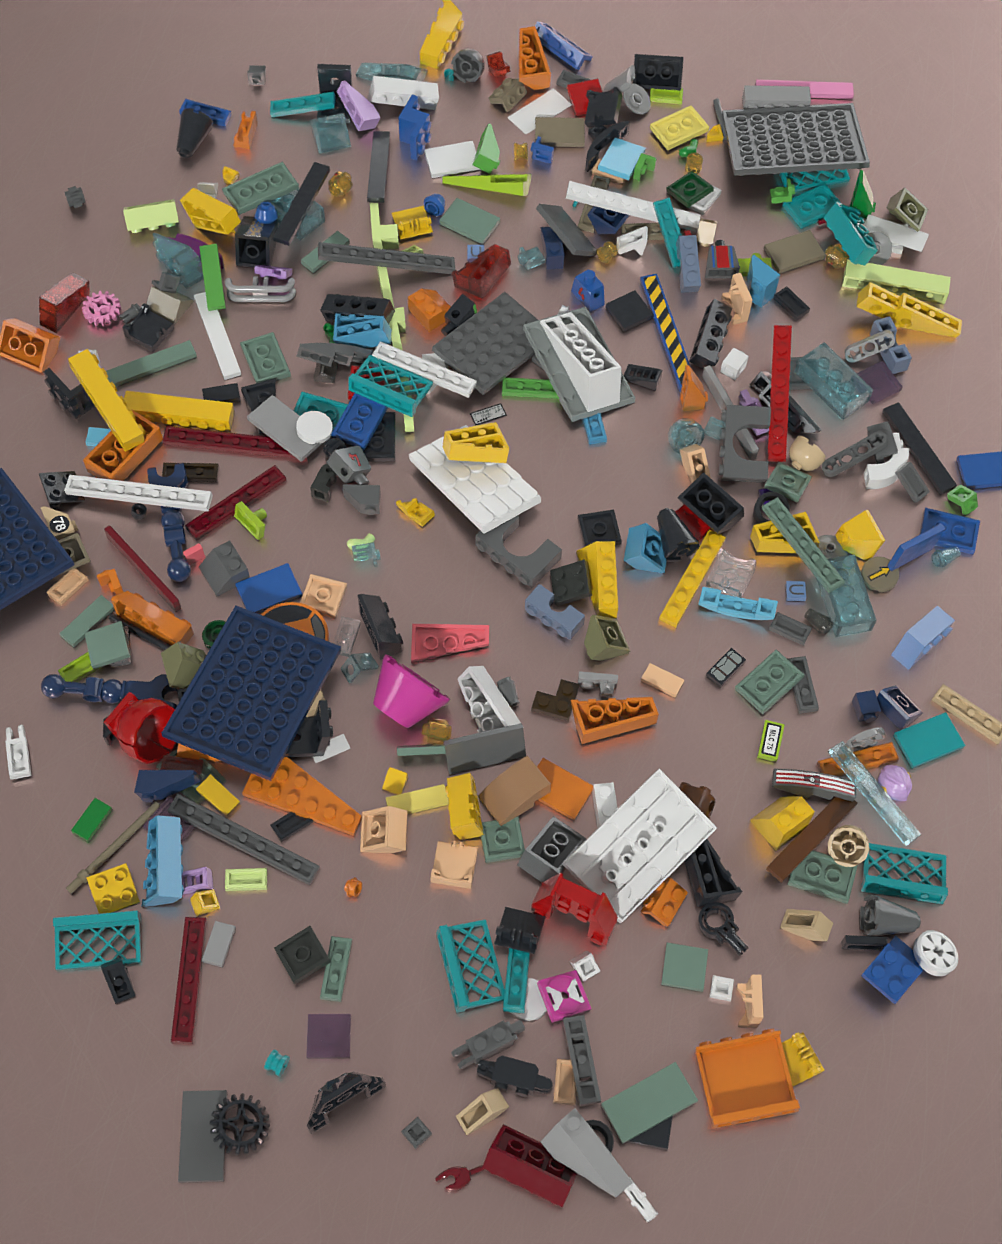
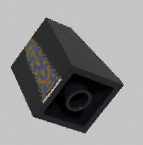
(255, 242)

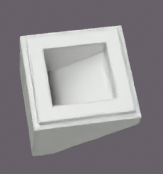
(585, 965)

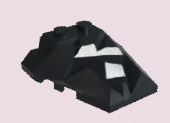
(338, 1092)

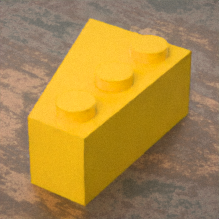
(209, 212)
(476, 444)
(769, 539)
(464, 807)

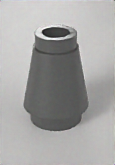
(508, 690)

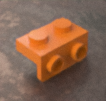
(664, 901)

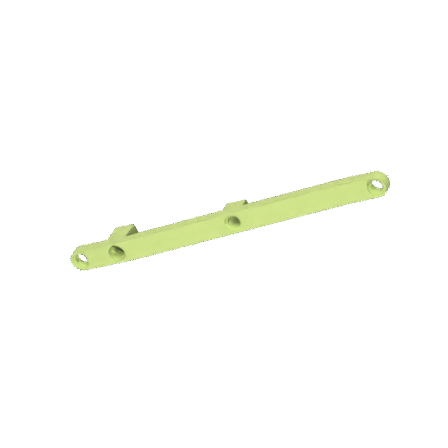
(387, 238)

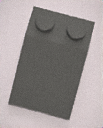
(550, 849)

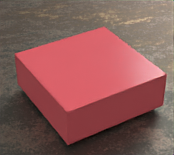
(194, 554)

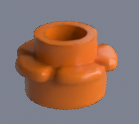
(353, 887)

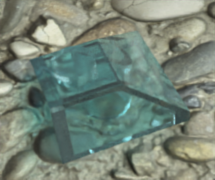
(330, 132)

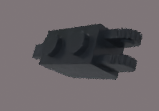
(514, 1075)

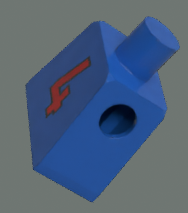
(589, 290)

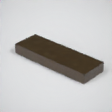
(195, 471)

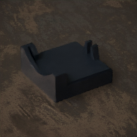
(603, 107)
(148, 329)

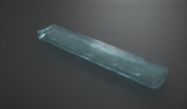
(874, 793)

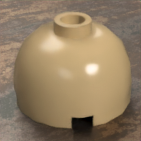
(805, 455)
(848, 845)

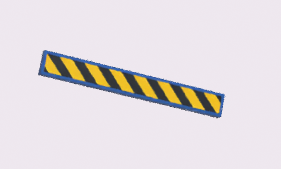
(665, 326)

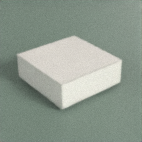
(721, 988)

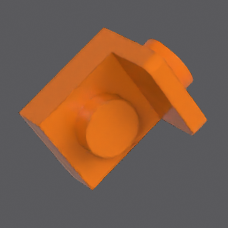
(110, 578)

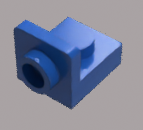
(542, 152)

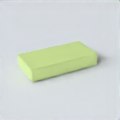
(246, 879)

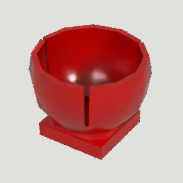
(139, 725)

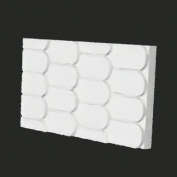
(480, 490)
(640, 844)

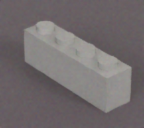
(775, 96)

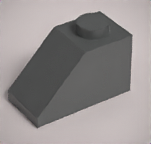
(363, 497)

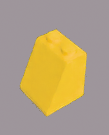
(783, 820)

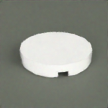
(314, 427)
(534, 1003)

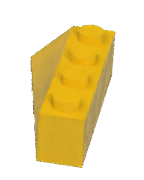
(441, 35)
(603, 576)

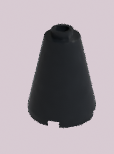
(192, 131)
(675, 536)

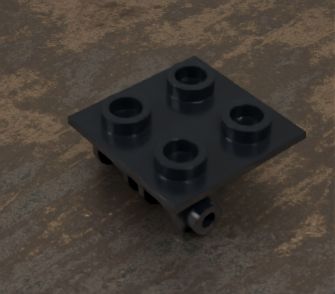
(54, 486)
(519, 930)

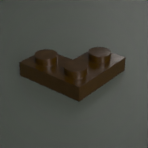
(559, 705)

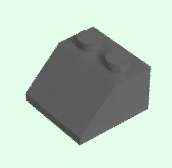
(223, 568)

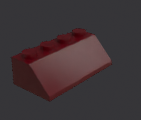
(529, 1165)

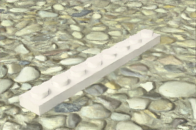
(626, 204)
(138, 493)

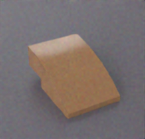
(515, 791)

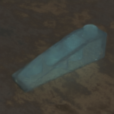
(397, 71)

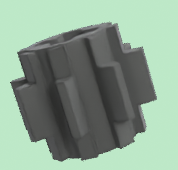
(75, 197)

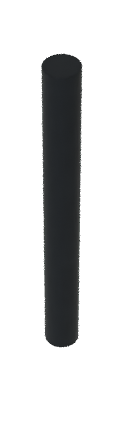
(140, 632)

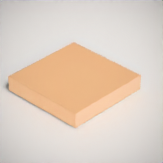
(324, 595)

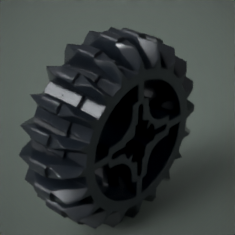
(230, 1123)

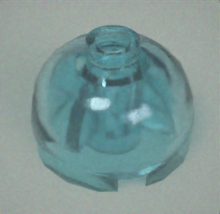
(685, 433)

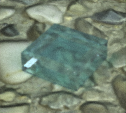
(714, 427)

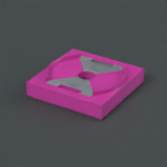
(570, 983)

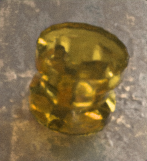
(520, 151)
(697, 160)
(607, 251)

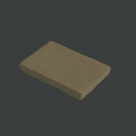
(560, 131)
(794, 251)

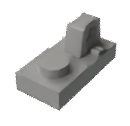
(605, 682)

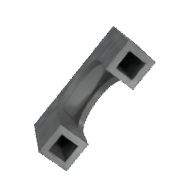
(733, 466)
(528, 568)

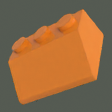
(27, 344)

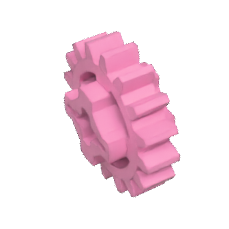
(101, 308)

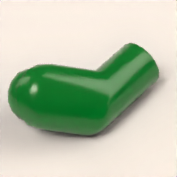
(692, 148)
(329, 331)

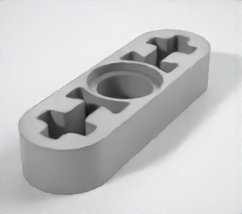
(866, 353)

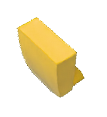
(416, 511)

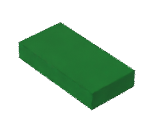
(91, 819)

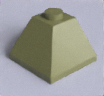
(907, 209)
(605, 639)

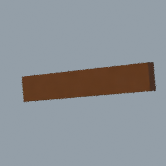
(810, 838)

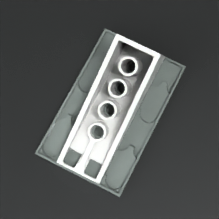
(578, 364)

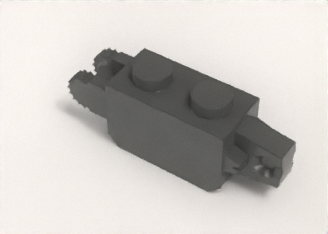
(489, 1042)

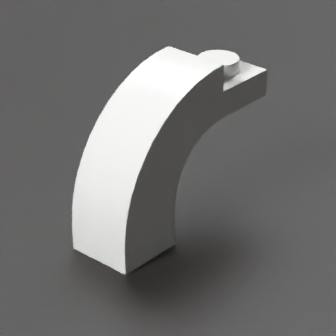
(883, 474)

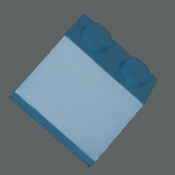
(761, 281)
(645, 549)

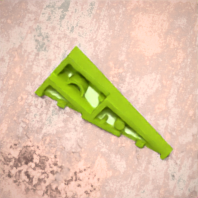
(511, 183)

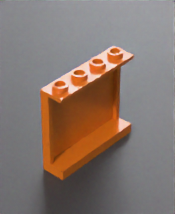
(746, 1078)

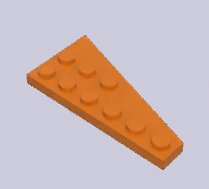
(300, 793)

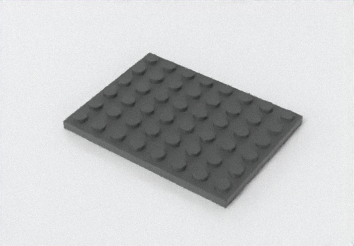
(795, 139)

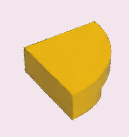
(715, 134)
(230, 175)

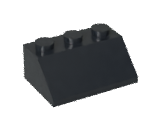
(658, 72)
(712, 504)
(379, 625)

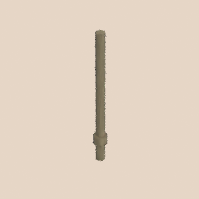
(81, 876)

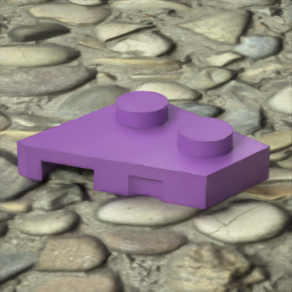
(279, 272)

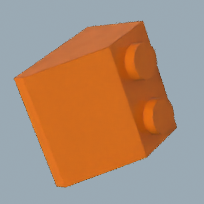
(428, 308)

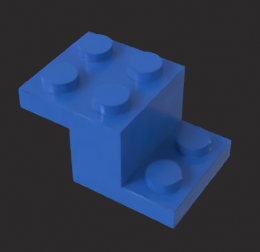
(414, 127)
(893, 970)

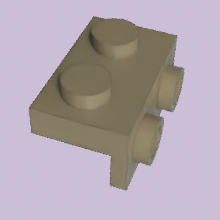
(508, 93)

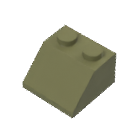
(182, 664)

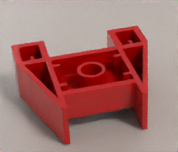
(579, 902)

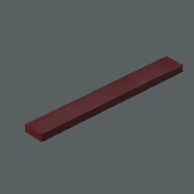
(224, 441)

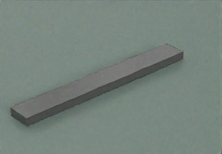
(385, 258)
(243, 839)

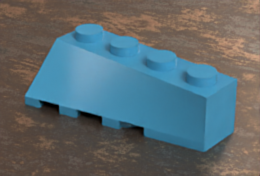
(163, 862)

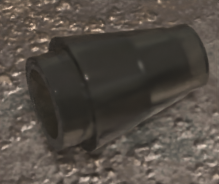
(819, 621)

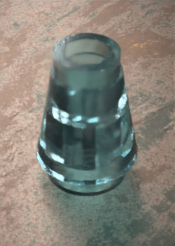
(944, 556)

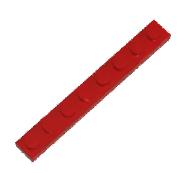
(779, 393)

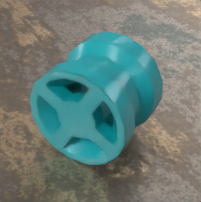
(276, 1062)

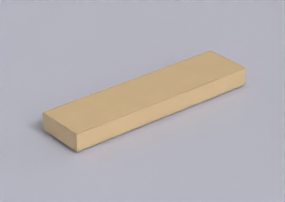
(969, 713)

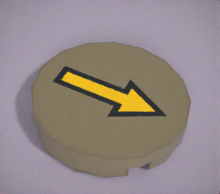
(878, 576)

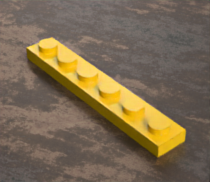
(692, 578)

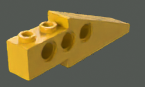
(907, 311)

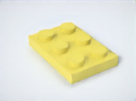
(679, 127)

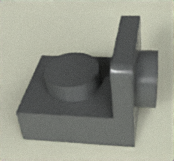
(256, 75)

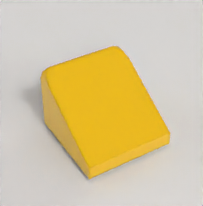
(395, 781)
(204, 902)

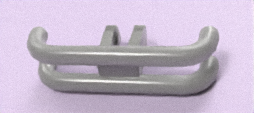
(260, 293)

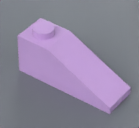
(359, 108)

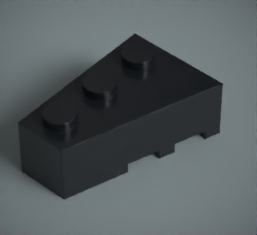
(709, 877)

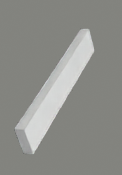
(218, 338)
(438, 374)

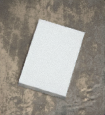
(451, 159)

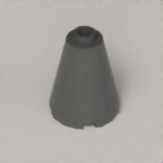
(886, 917)

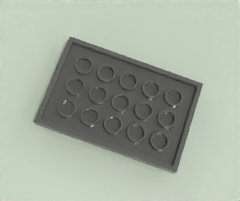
(489, 343)

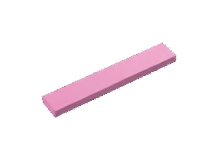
(834, 90)

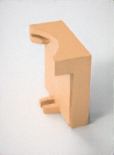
(739, 299)
(454, 864)
(753, 1001)

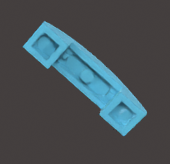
(737, 607)

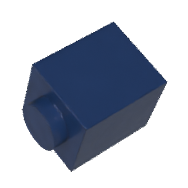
(866, 706)

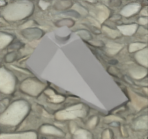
(580, 1149)

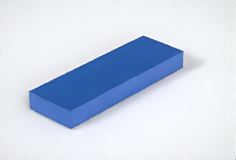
(218, 115)

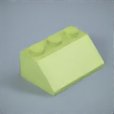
(151, 215)

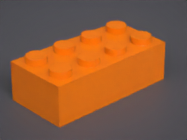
(111, 461)

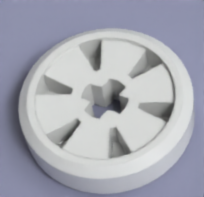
(935, 953)

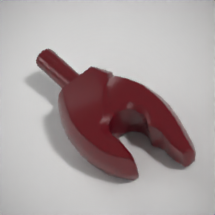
(461, 1176)

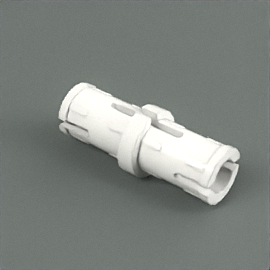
(639, 1200)

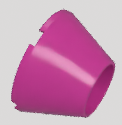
(405, 694)

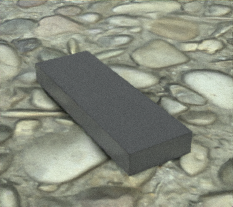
(804, 689)

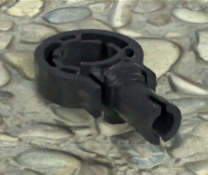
(719, 932)

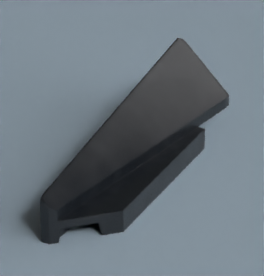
(797, 418)

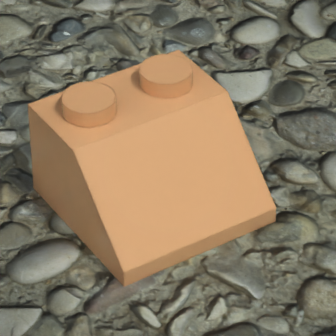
(383, 830)

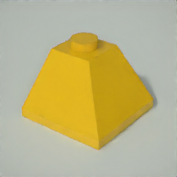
(860, 536)

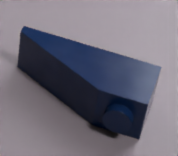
(552, 249)
(163, 783)

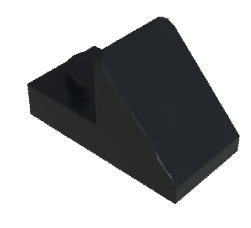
(118, 980)

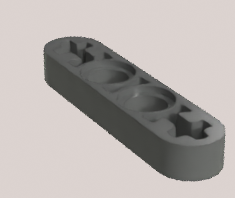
(853, 452)

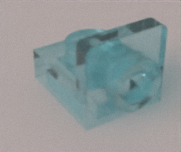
(530, 258)
(366, 551)

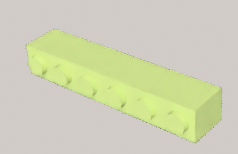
(898, 281)

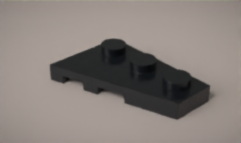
(257, 394)

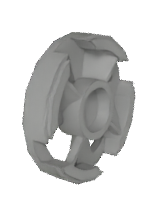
(866, 739)

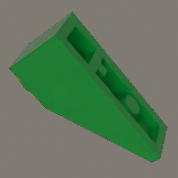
(863, 196)

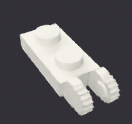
(17, 754)

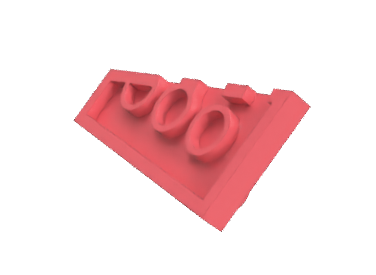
(445, 639)

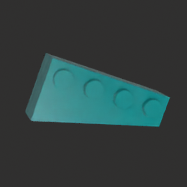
(851, 233)

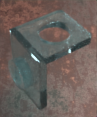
(360, 663)

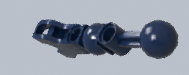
(173, 522)
(110, 691)

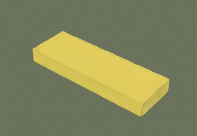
(420, 799)

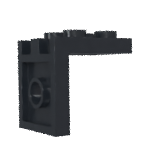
(327, 84)
(73, 400)
(313, 734)

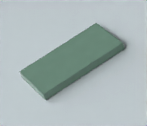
(260, 188)
(649, 1102)

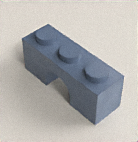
(690, 271)
(896, 357)
(565, 622)

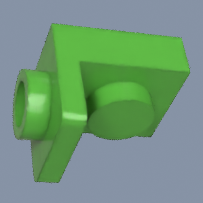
(644, 163)
(782, 194)
(965, 498)

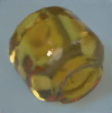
(340, 184)
(836, 256)
(436, 731)

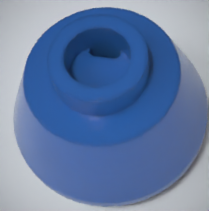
(434, 204)
(266, 213)

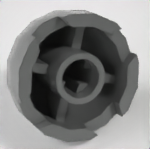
(468, 65)

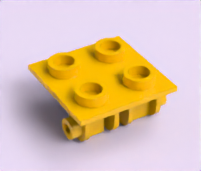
(412, 222)
(113, 889)
(801, 1059)

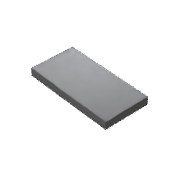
(280, 425)

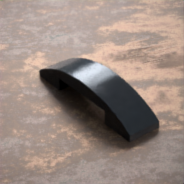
(618, 131)

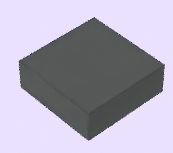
(416, 1132)

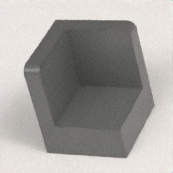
(168, 282)

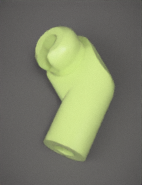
(368, 539)

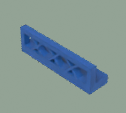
(561, 46)

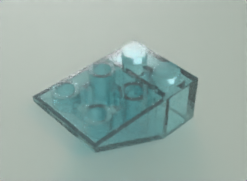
(179, 259)

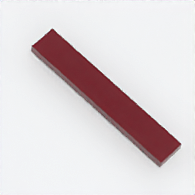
(226, 508)
(142, 568)
(188, 980)

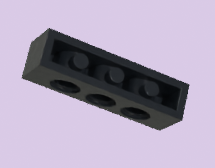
(356, 305)
(711, 334)

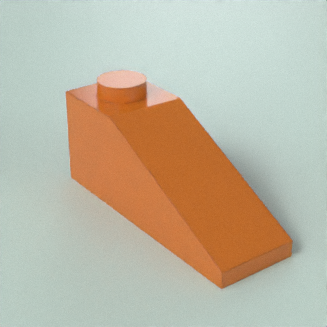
(692, 391)

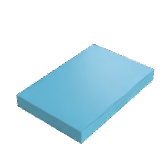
(621, 158)

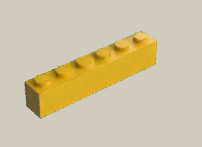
(106, 399)
(181, 410)

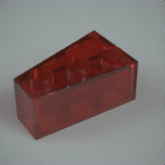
(483, 272)
(62, 301)

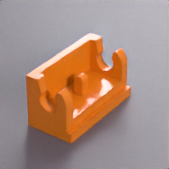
(246, 130)

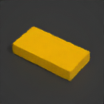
(217, 795)

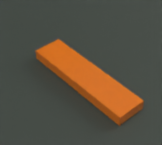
(869, 757)

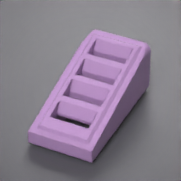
(198, 873)

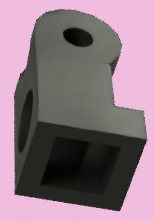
(321, 485)

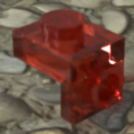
(497, 65)

